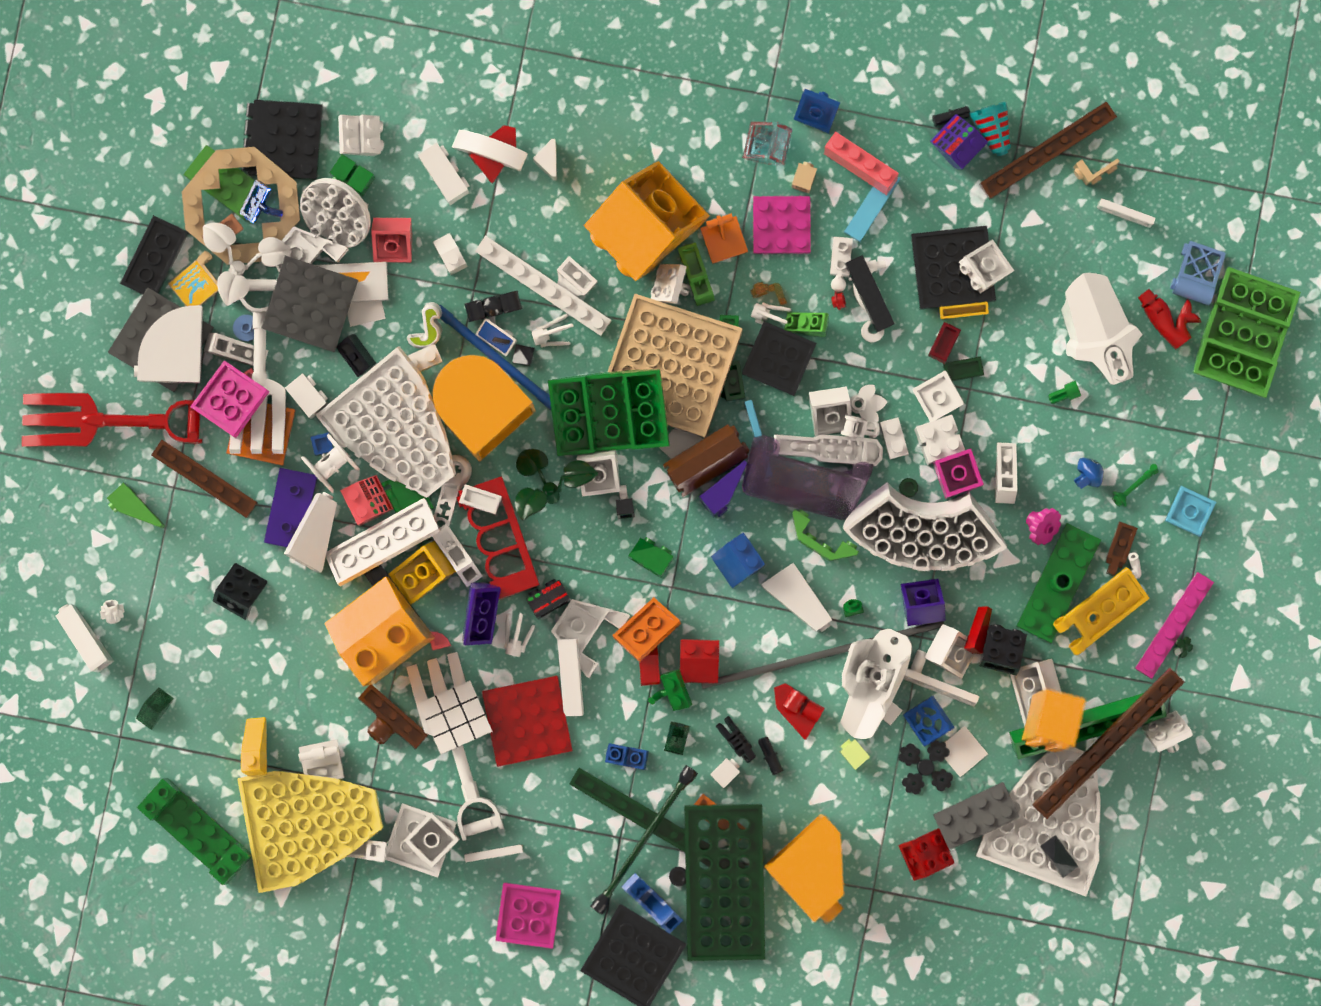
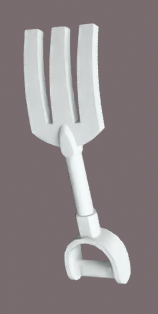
(259, 375)
(468, 785)

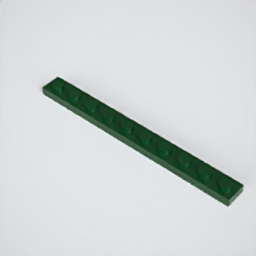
(636, 812)

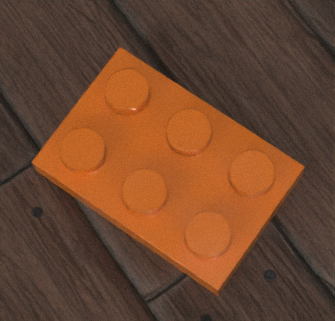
(646, 629)

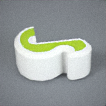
(432, 327)

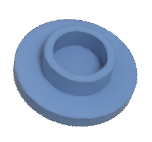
(243, 328)

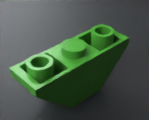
(807, 323)

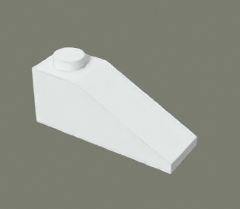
(230, 348)
(1006, 473)

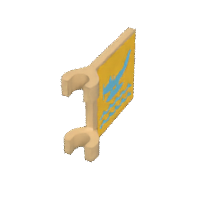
(195, 282)

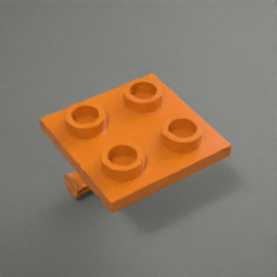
(723, 238)

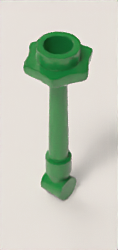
(1120, 498)

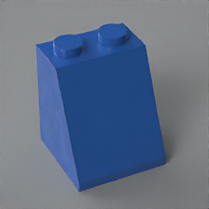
(738, 560)

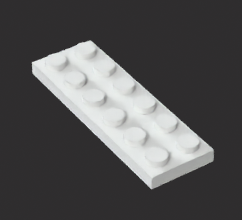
(382, 542)

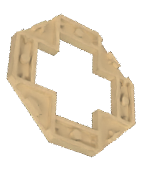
(267, 172)

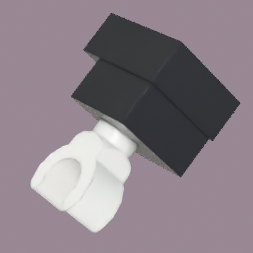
(624, 506)

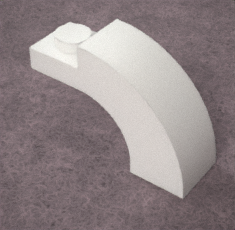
(457, 555)

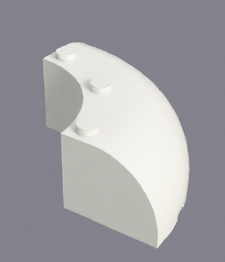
(924, 533)

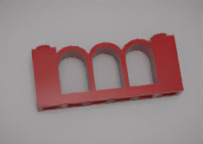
(521, 580)

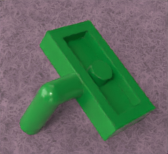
(674, 689)

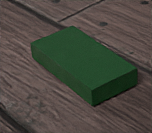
(964, 368)

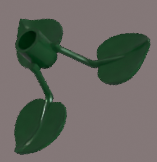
(532, 461)

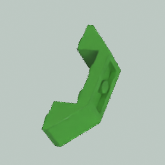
(800, 522)

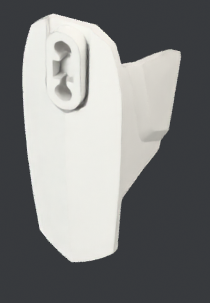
(873, 680)

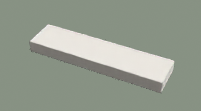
(570, 677)

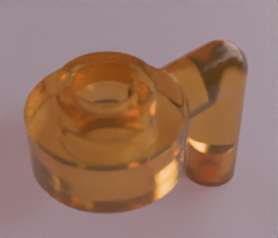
(761, 289)

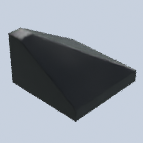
(523, 355)

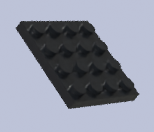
(938, 267)
(633, 957)

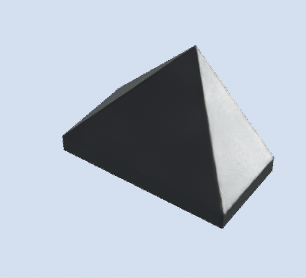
(1059, 856)

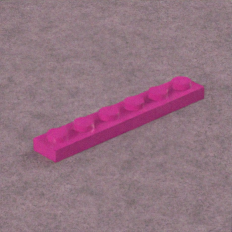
(1174, 625)

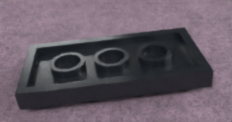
(154, 256)

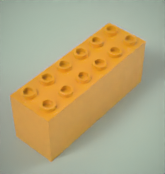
(1053, 720)

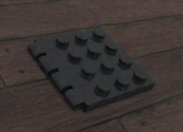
(286, 135)

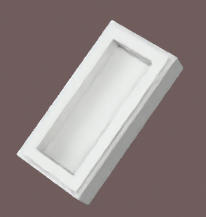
(480, 499)

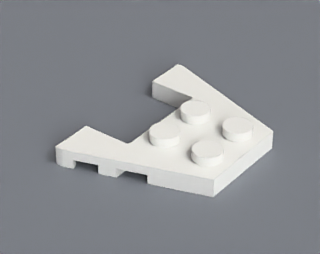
(308, 246)
(581, 622)

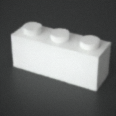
(444, 173)

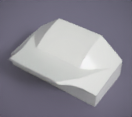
(575, 278)

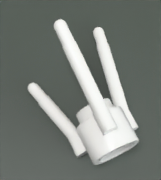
(761, 313)
(541, 334)
(514, 646)

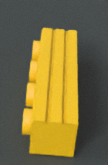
(963, 310)

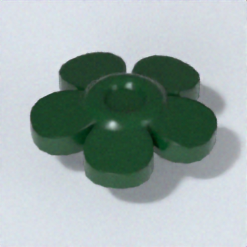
(1183, 646)

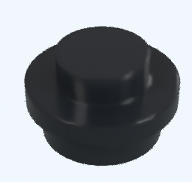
(677, 876)

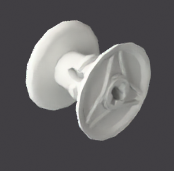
(330, 463)

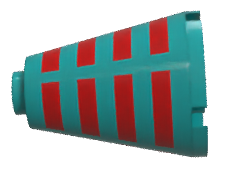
(994, 127)

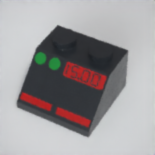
(548, 599)

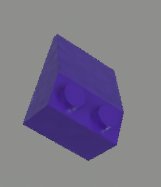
(720, 494)

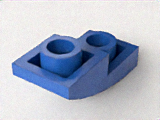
(626, 756)

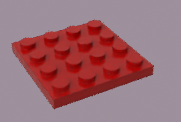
(527, 721)

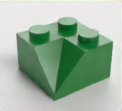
(651, 557)

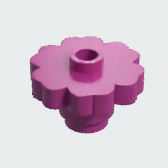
(1043, 525)

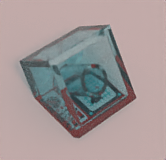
(767, 143)

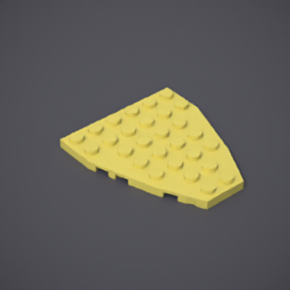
(304, 824)

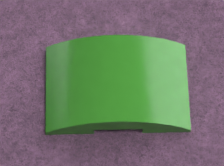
(1245, 332)

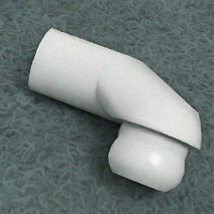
(1135, 565)

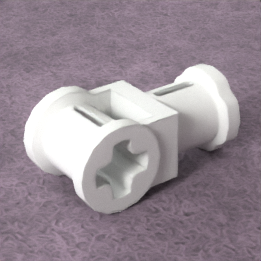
(859, 427)

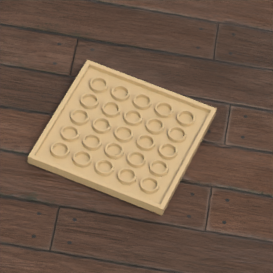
(688, 350)

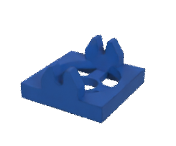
(924, 737)

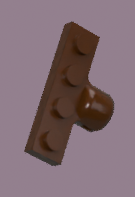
(390, 719)

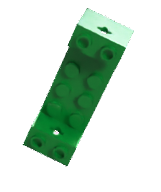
(195, 830)

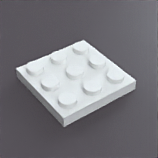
(400, 852)

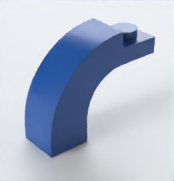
(652, 903)

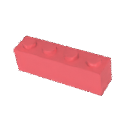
(861, 163)

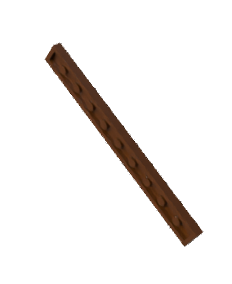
(1108, 743)

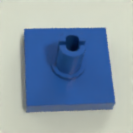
(817, 110)

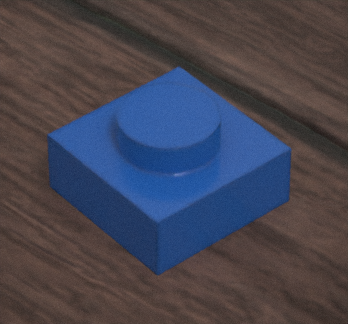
(321, 444)

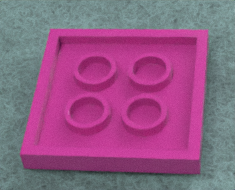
(781, 225)
(230, 399)
(528, 915)

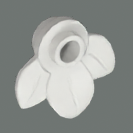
(870, 403)

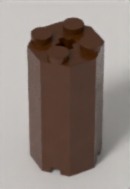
(706, 460)

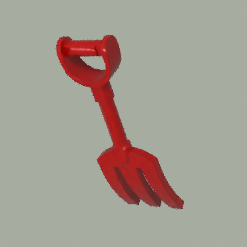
(90, 420)

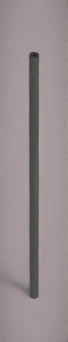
(811, 657)

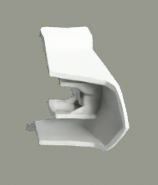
(1099, 327)

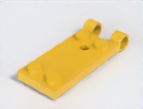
(1108, 604)

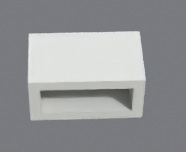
(306, 395)

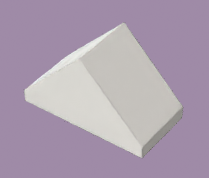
(547, 159)

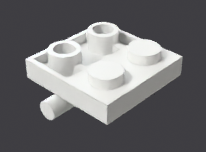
(322, 759)

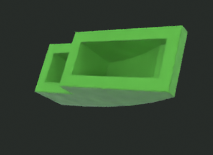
(696, 274)

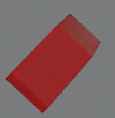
(650, 669)

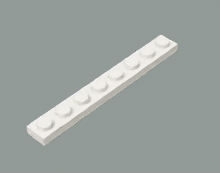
(543, 285)

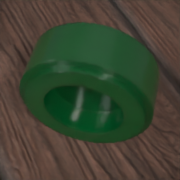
(908, 487)

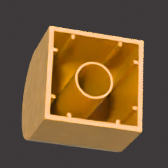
(479, 403)

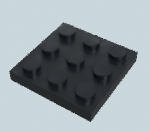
(779, 358)

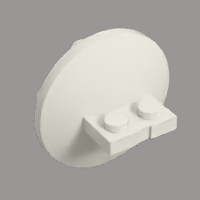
(335, 212)

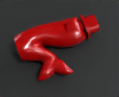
(1161, 318)

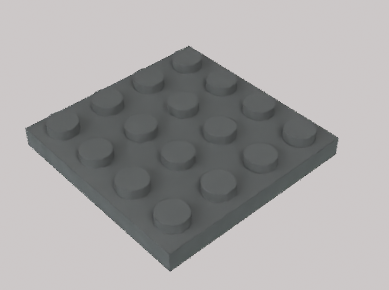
(309, 303)
(145, 314)

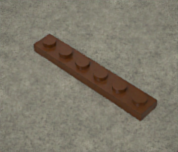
(204, 478)

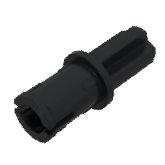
(944, 118)
(770, 756)

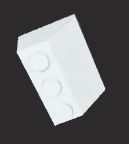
(1031, 680)

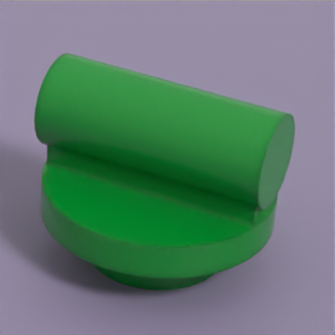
(852, 607)

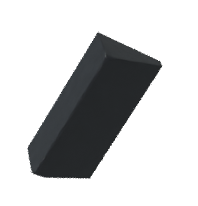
(356, 355)

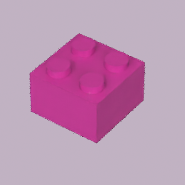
(958, 473)

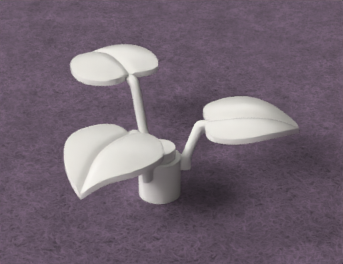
(231, 283)

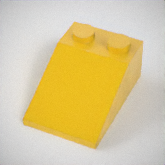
(422, 572)

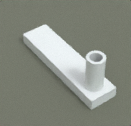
(914, 676)

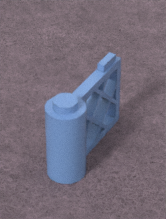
(1189, 285)

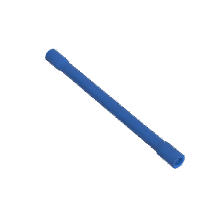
(540, 394)

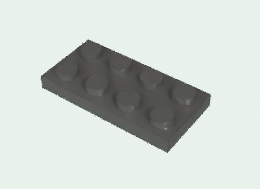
(976, 816)

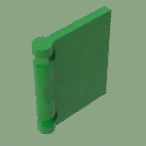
(402, 497)

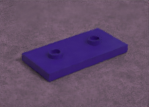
(290, 502)

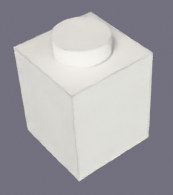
(726, 772)

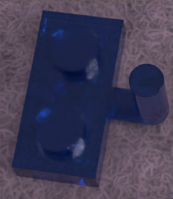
(256, 203)

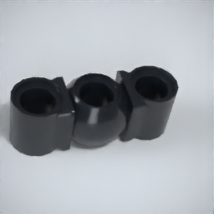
(493, 306)

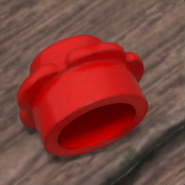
(838, 300)

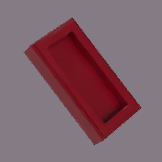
(944, 342)

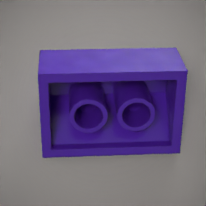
(481, 614)

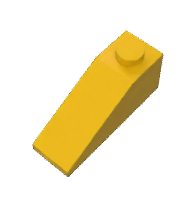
(254, 747)

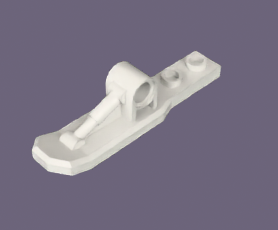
(832, 448)

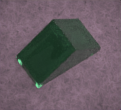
(154, 708)
(676, 738)

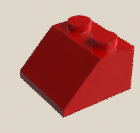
(699, 661)

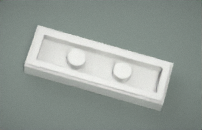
(1126, 213)
(494, 853)

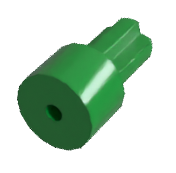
(1070, 391)

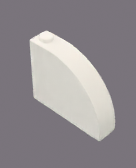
(172, 348)

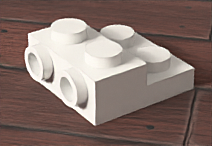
(360, 135)
(985, 266)

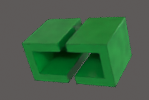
(344, 170)

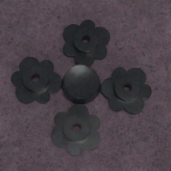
(925, 767)

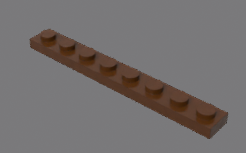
(1048, 150)

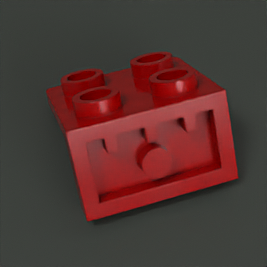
(926, 854)

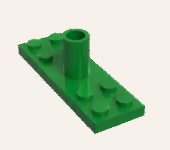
(1048, 600)

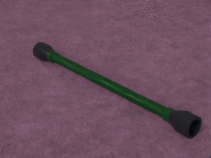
(601, 902)

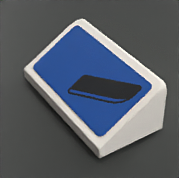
(496, 337)

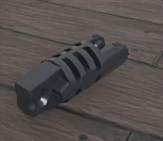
(736, 740)

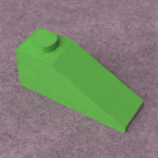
(128, 503)

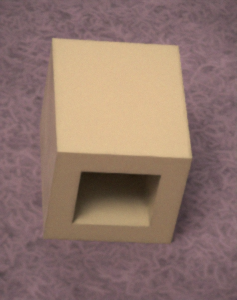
(804, 177)

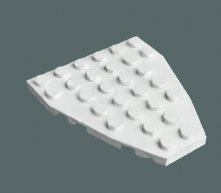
(393, 425)
(1073, 823)

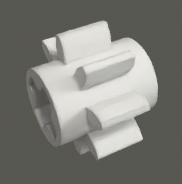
(112, 611)

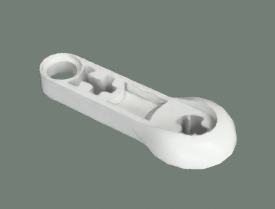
(450, 489)

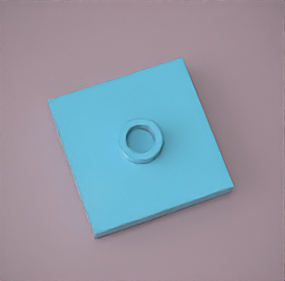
(1190, 511)

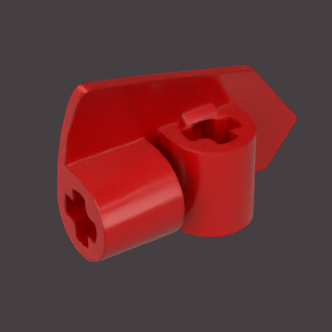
(490, 167)
(797, 709)

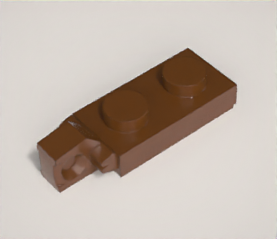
(1120, 547)

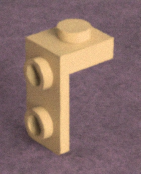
(1082, 172)

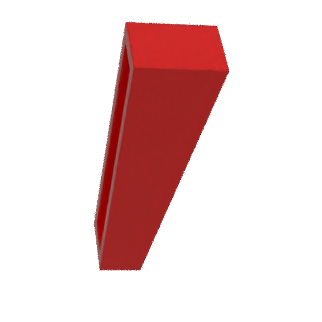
(978, 631)

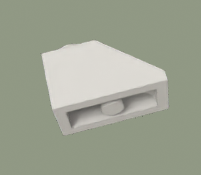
(450, 254)

